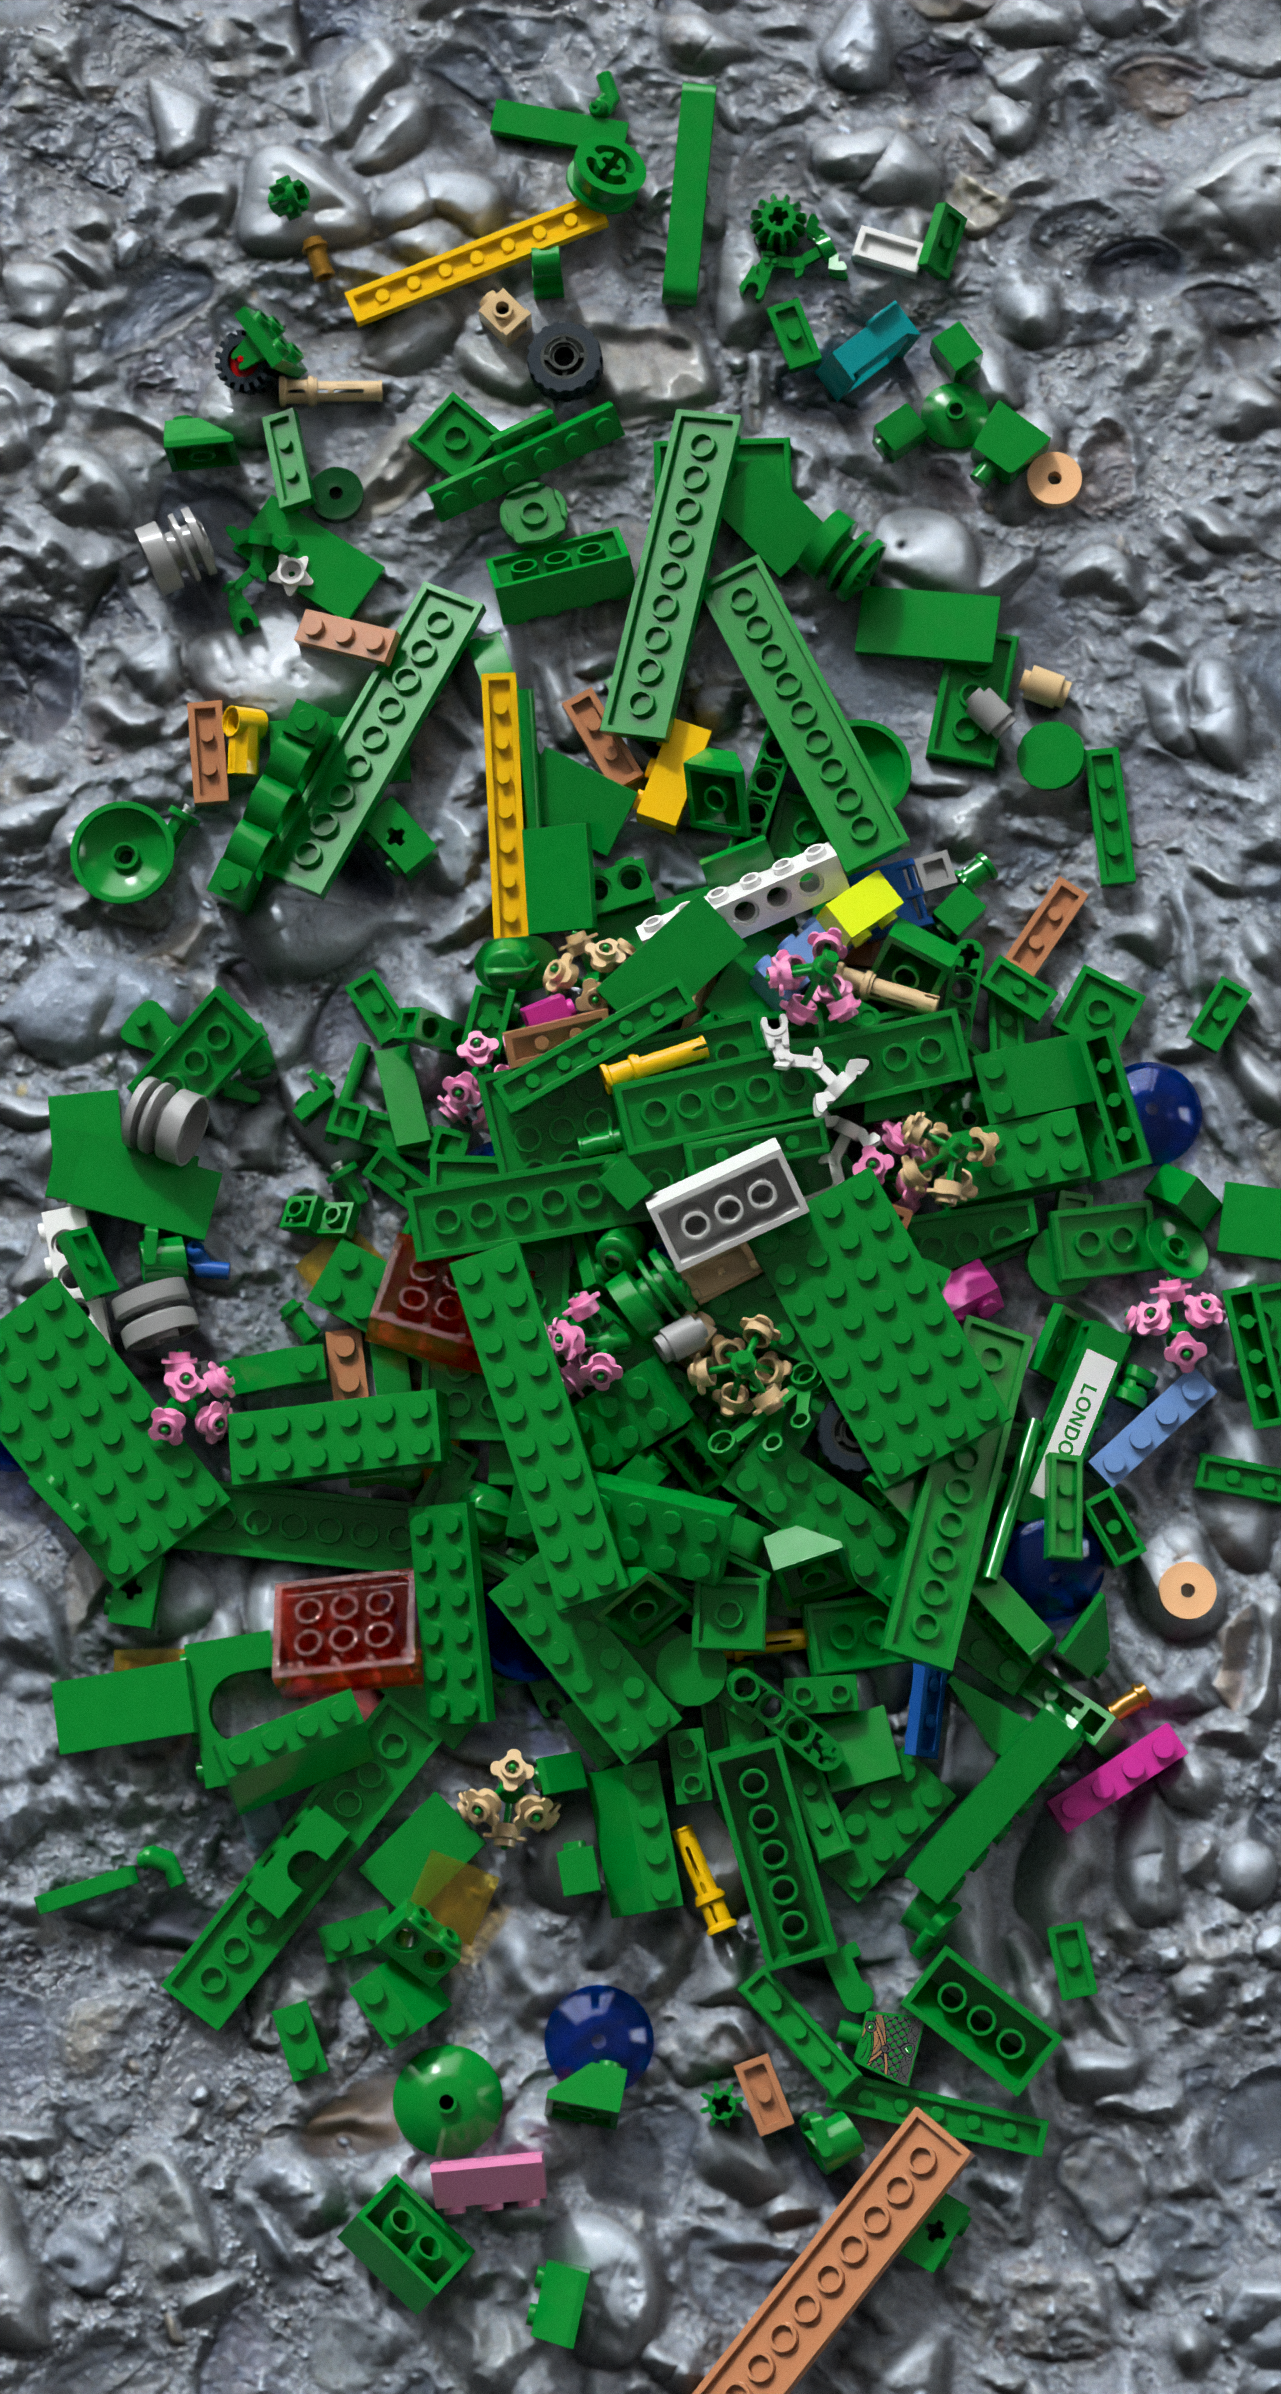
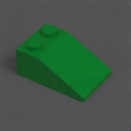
(1033, 1079)

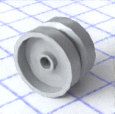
(155, 1314)

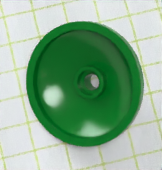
(886, 757)
(107, 837)
(475, 2095)

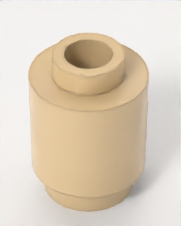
(1044, 687)

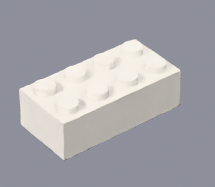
(726, 1204)

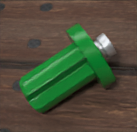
(181, 822)
(348, 1182)

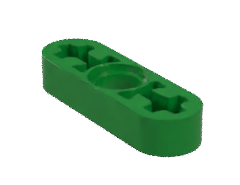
(86, 1890)

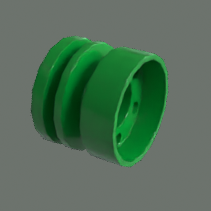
(846, 559)
(652, 1295)

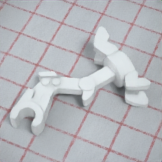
(778, 1042)
(848, 1131)

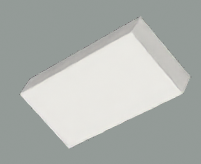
(887, 252)

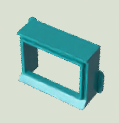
(885, 337)

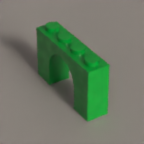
(211, 1667)

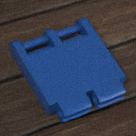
(894, 875)

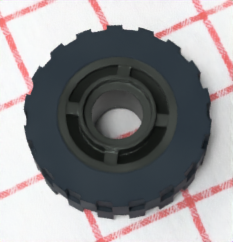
(563, 341)
(835, 1445)

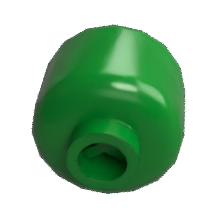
(620, 1249)

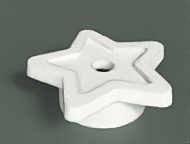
(289, 564)

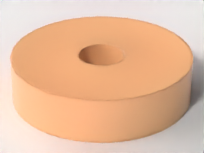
(1054, 495)
(1203, 1590)

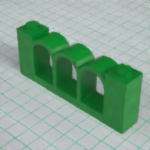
(271, 805)

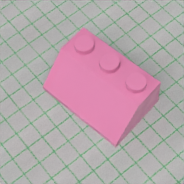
(489, 2182)

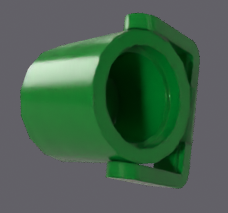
(161, 1257)
(928, 1922)
(831, 2140)

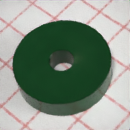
(348, 505)

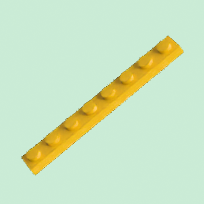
(472, 261)
(504, 804)

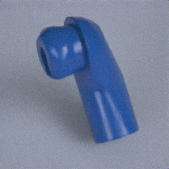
(202, 1265)

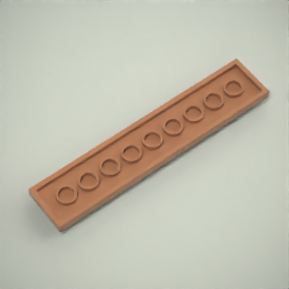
(842, 2261)

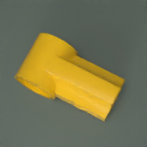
(245, 731)

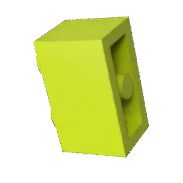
(862, 909)

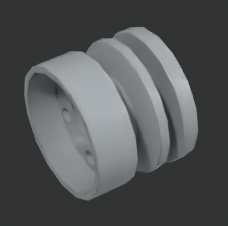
(176, 550)
(165, 1121)

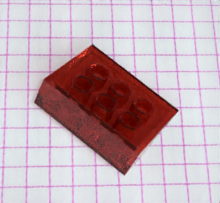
(422, 1310)
(346, 1633)

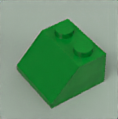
(915, 959)
(398, 2001)
(559, 2302)

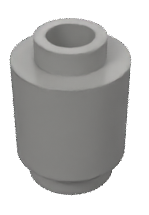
(989, 712)
(680, 1339)

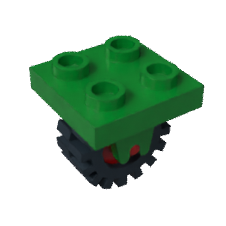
(256, 353)

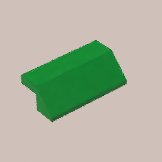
(1112, 1123)
(1256, 1337)

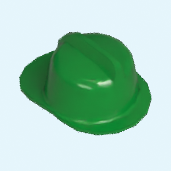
(514, 963)
(490, 1504)

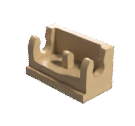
(722, 1272)

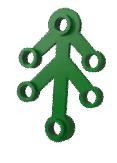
(802, 1384)

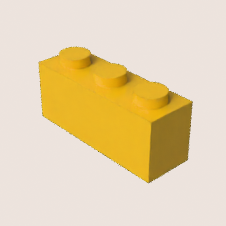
(666, 792)

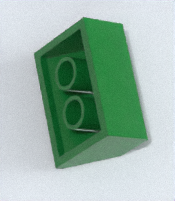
(406, 2244)

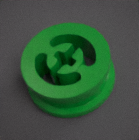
(590, 166)

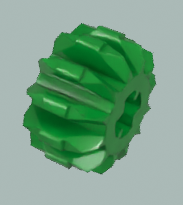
(765, 225)

